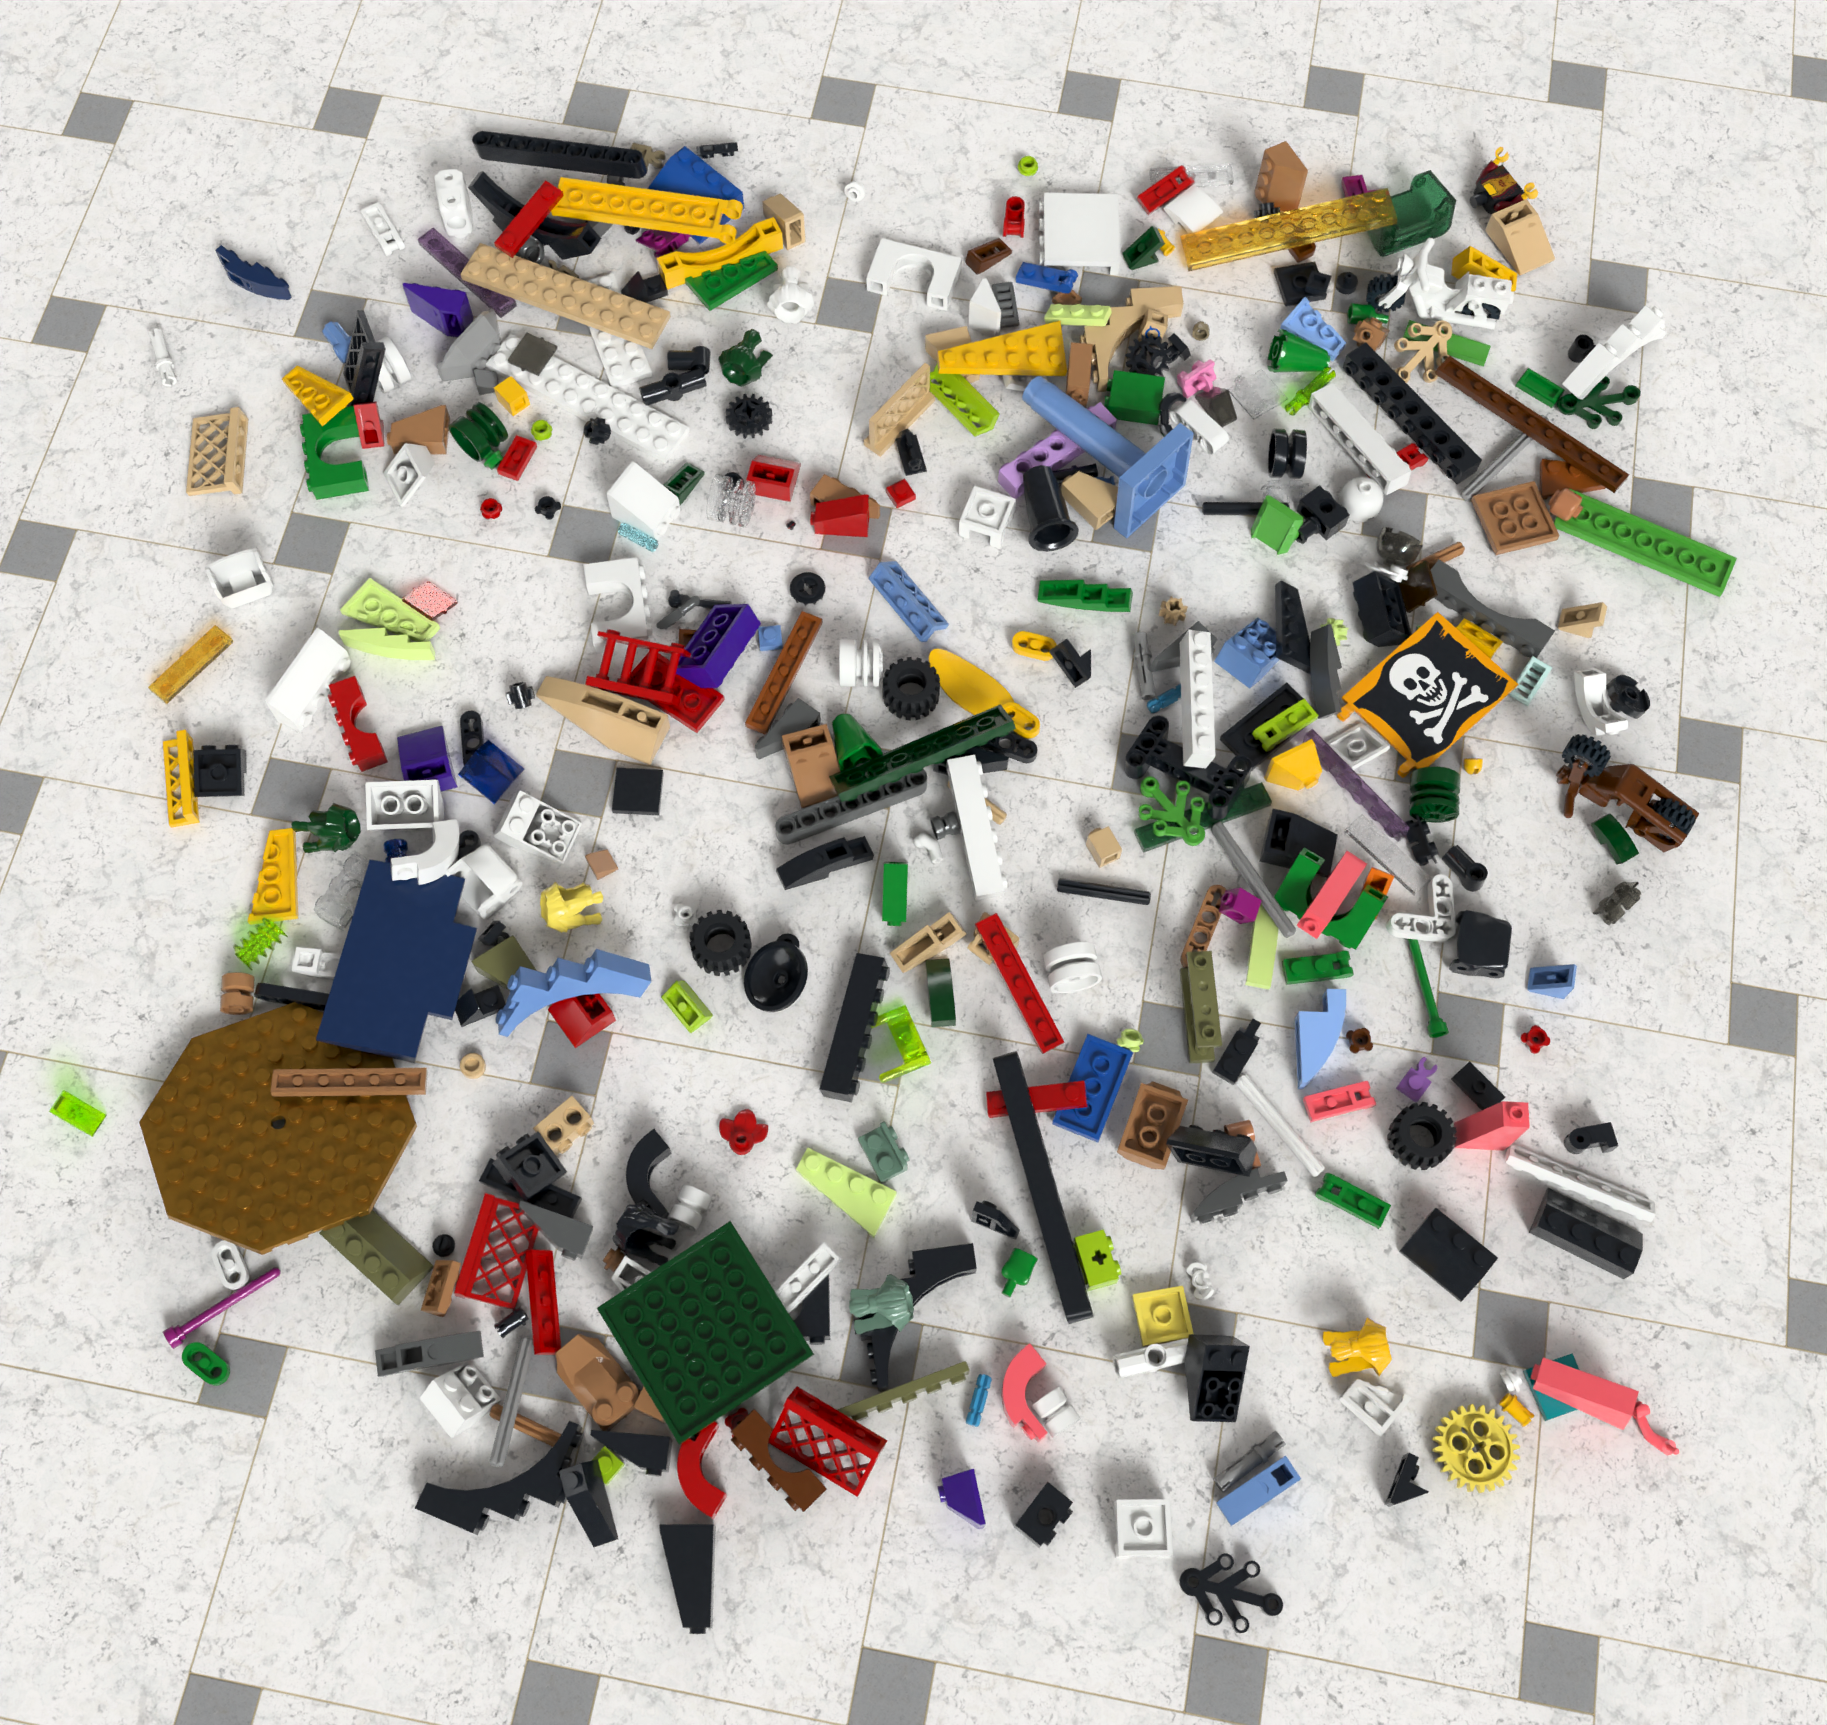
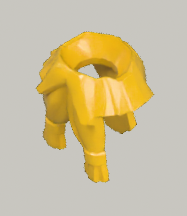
(1363, 1348)

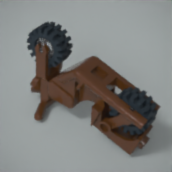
(1660, 821)

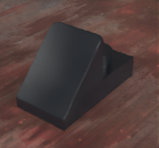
(646, 289)
(1075, 666)
(477, 1006)
(1401, 1487)

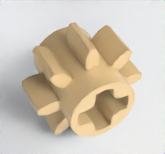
(1173, 611)

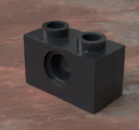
(1321, 500)
(1032, 1527)

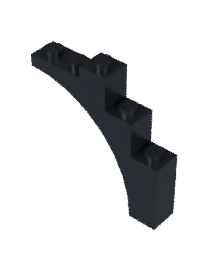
(565, 239)
(931, 1270)
(470, 1507)

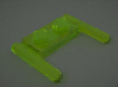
(907, 1042)

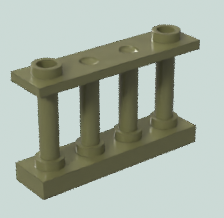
(1200, 1007)

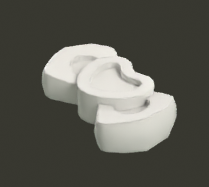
(1200, 1280)

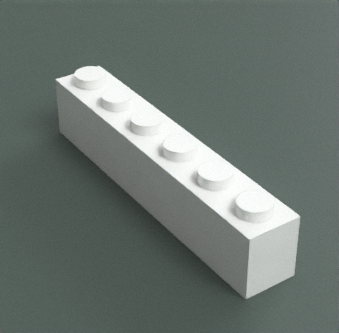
(1359, 438)
(1197, 699)
(975, 827)

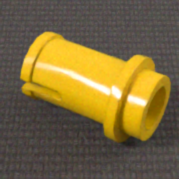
(1167, 248)
(1516, 1409)

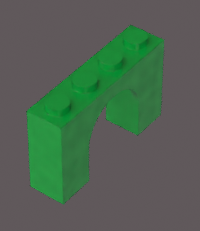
(329, 479)
(1347, 927)

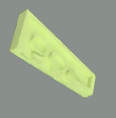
(386, 610)
(850, 1191)

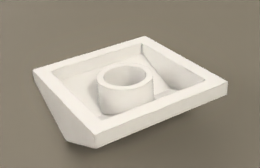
(1358, 745)

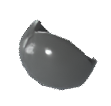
(532, 250)

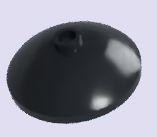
(767, 972)

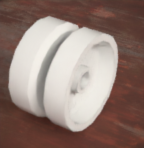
(392, 366)
(1072, 967)

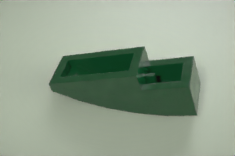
(940, 993)

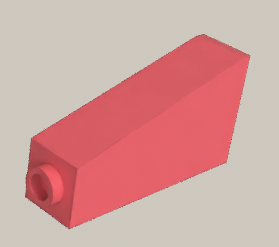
(1331, 894)
(1493, 1127)
(1585, 1392)

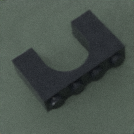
(815, 1314)

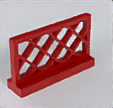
(476, 1252)
(834, 1426)

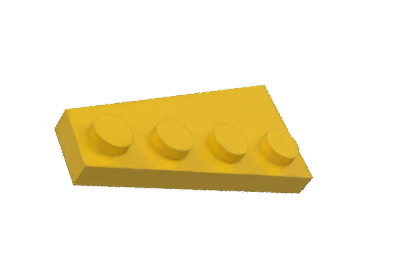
(317, 394)
(277, 885)

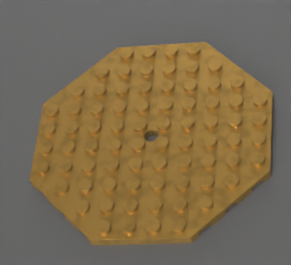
(259, 1184)

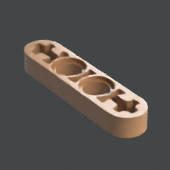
(1202, 926)

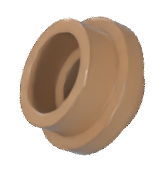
(613, 1259)

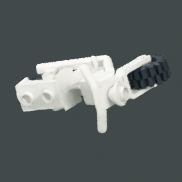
(1475, 296)

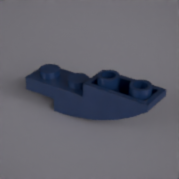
(253, 278)

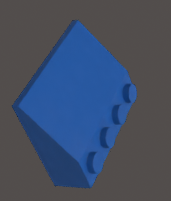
(692, 176)

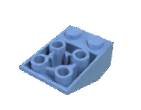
(1249, 653)

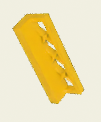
(186, 780)

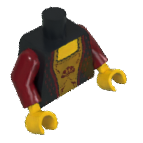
(1497, 187)

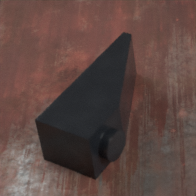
(644, 1451)
(589, 1501)

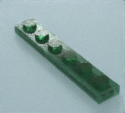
(1249, 801)

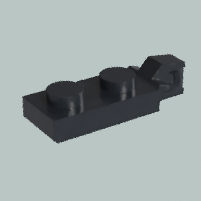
(1237, 1053)

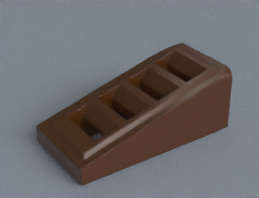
(979, 264)

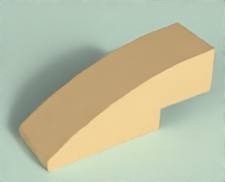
(928, 942)

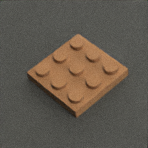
(1515, 518)

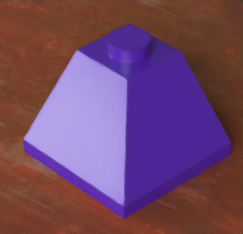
(963, 1497)

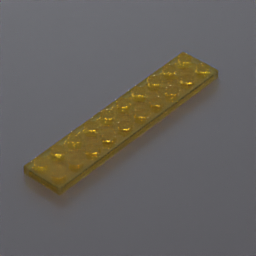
(1288, 229)

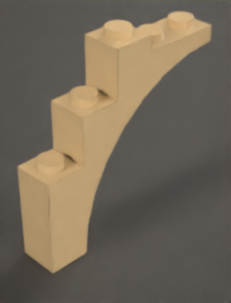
(1125, 322)

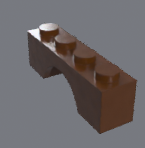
(801, 1487)

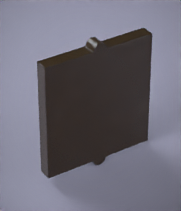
(1418, 587)

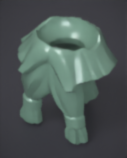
(890, 1303)

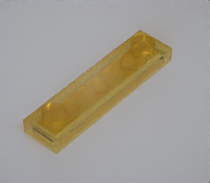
(190, 664)

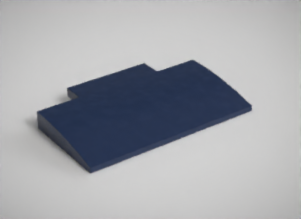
(397, 964)

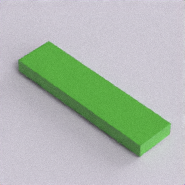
(1457, 346)

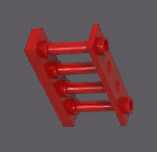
(644, 689)

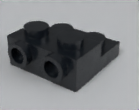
(219, 771)
(529, 1165)

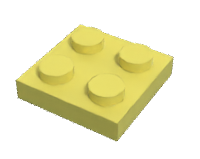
(1162, 1315)

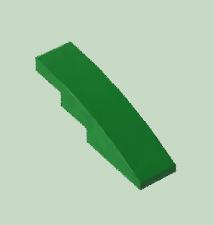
(1084, 596)

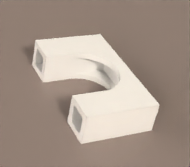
(895, 256)
(622, 577)

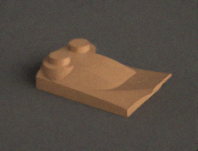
(1151, 1122)
(596, 1380)

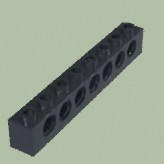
(1411, 413)

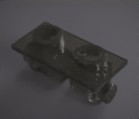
(1624, 895)

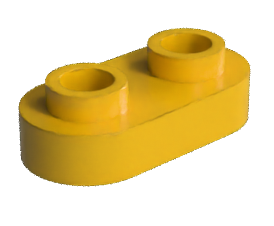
(1034, 643)

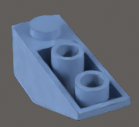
(1258, 1490)

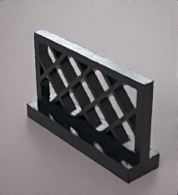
(363, 361)

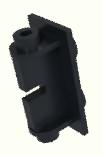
(910, 453)
(1424, 850)

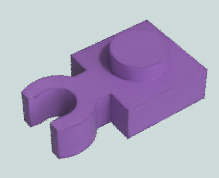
(1415, 1082)

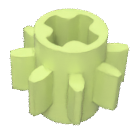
(1339, 629)

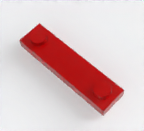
(528, 219)
(1044, 1098)
(543, 1302)

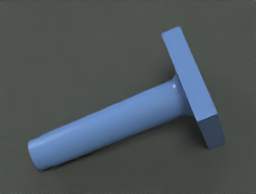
(1144, 478)

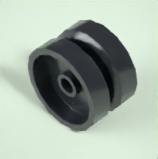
(1287, 453)

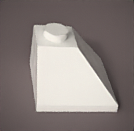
(408, 471)

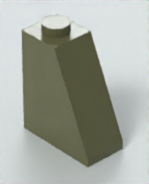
(502, 962)

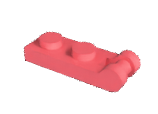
(1338, 1101)

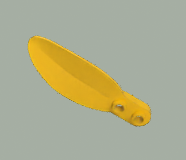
(978, 691)

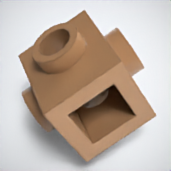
(1377, 333)

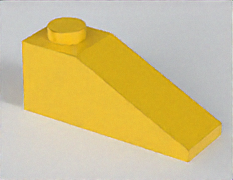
(1478, 263)

